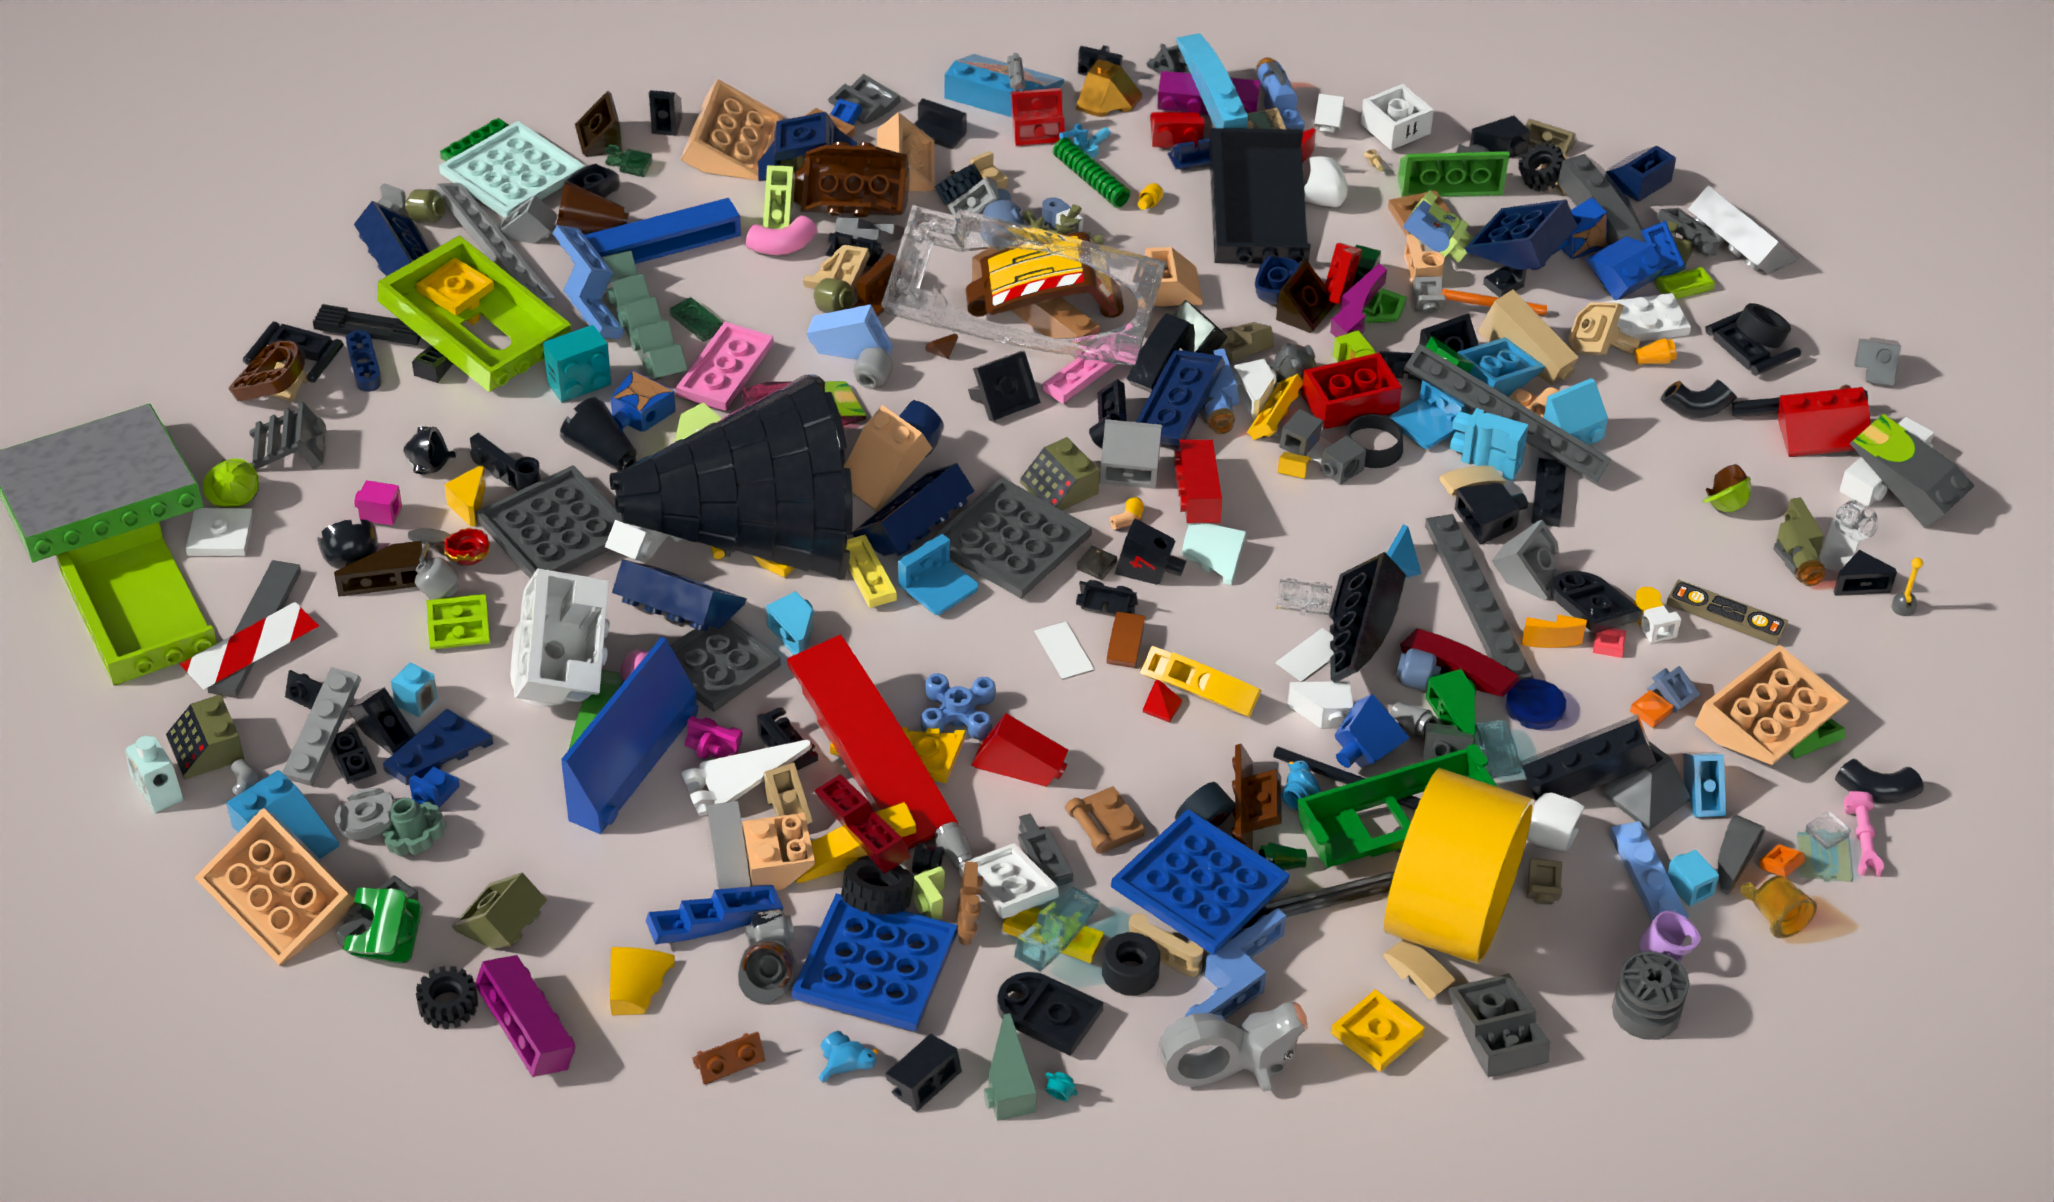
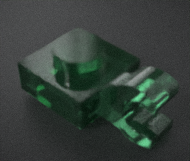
(631, 162)

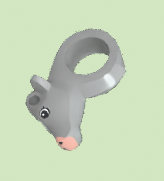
(1259, 1045)

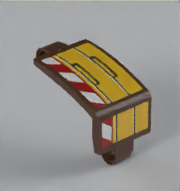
(1027, 276)

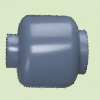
(1416, 668)

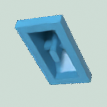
(1404, 553)

